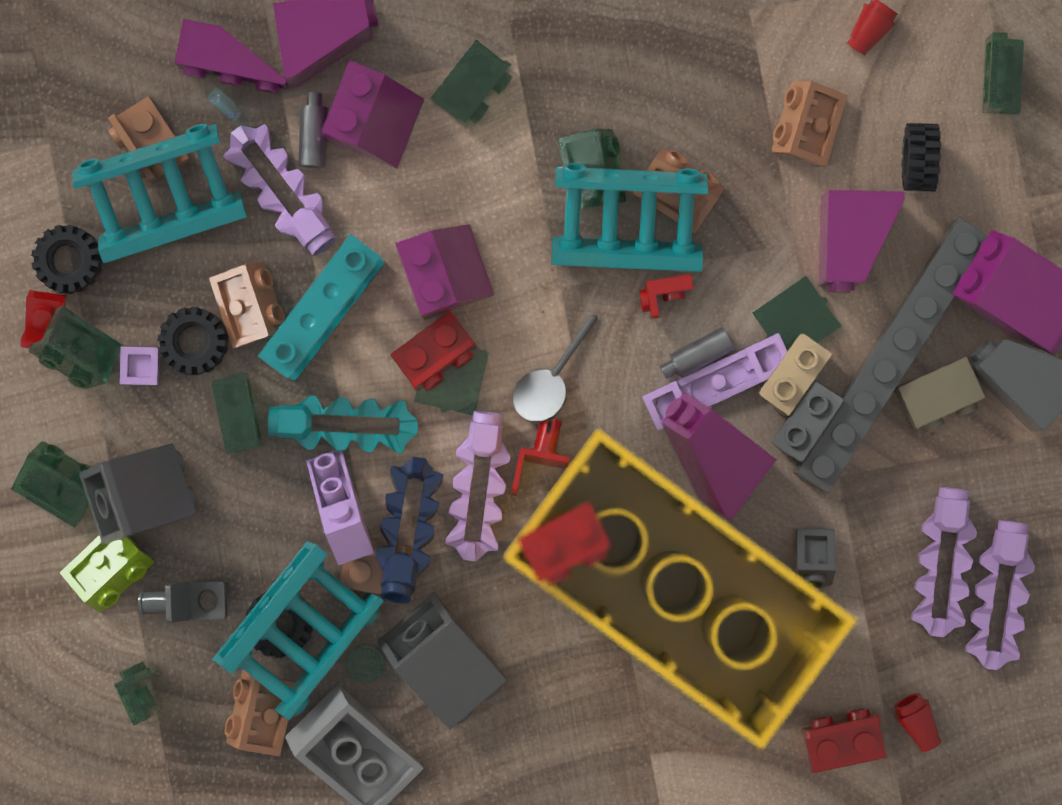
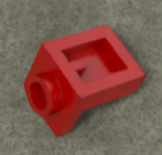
(671, 289)
(39, 311)

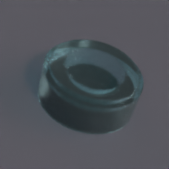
(225, 104)

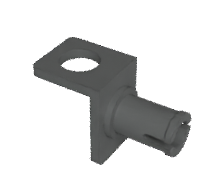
(182, 601)

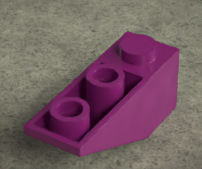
(214, 51)

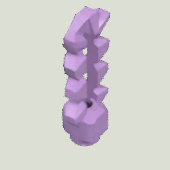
(307, 223)
(485, 441)
(949, 515)
(1010, 549)

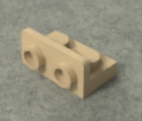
(794, 374)

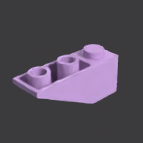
(339, 507)

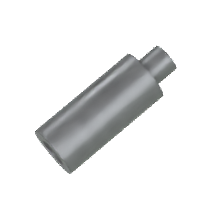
(311, 140)
(698, 354)

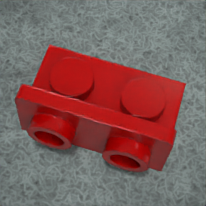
(434, 352)
(565, 543)
(844, 741)

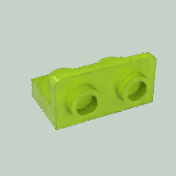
(106, 571)

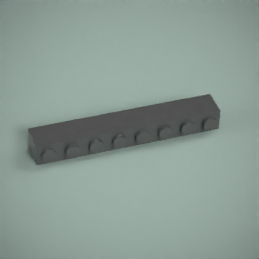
(892, 354)

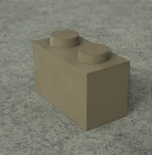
(940, 394)

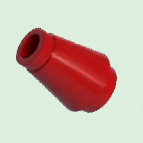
(871, 26)
(918, 721)

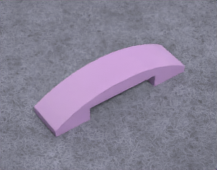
(721, 378)

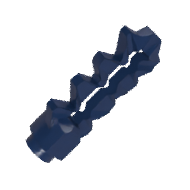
(401, 569)

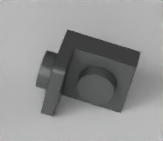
(815, 556)

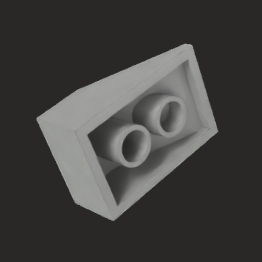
(352, 751)

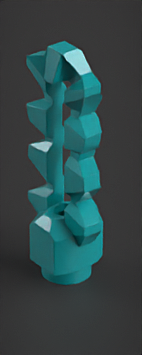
(296, 423)

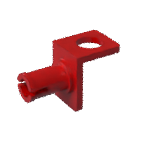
(543, 451)

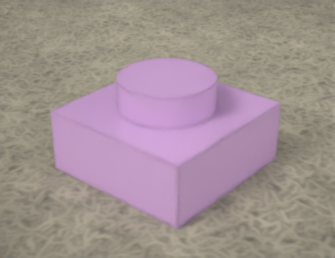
(139, 366)

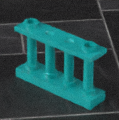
(153, 229)
(645, 251)
(322, 308)
(261, 625)

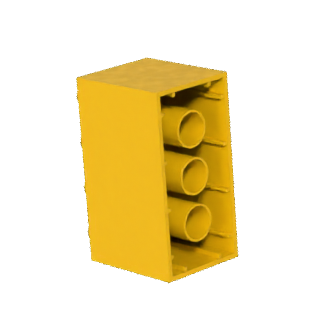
(689, 592)

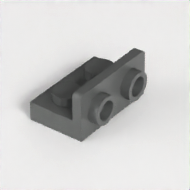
(808, 422)

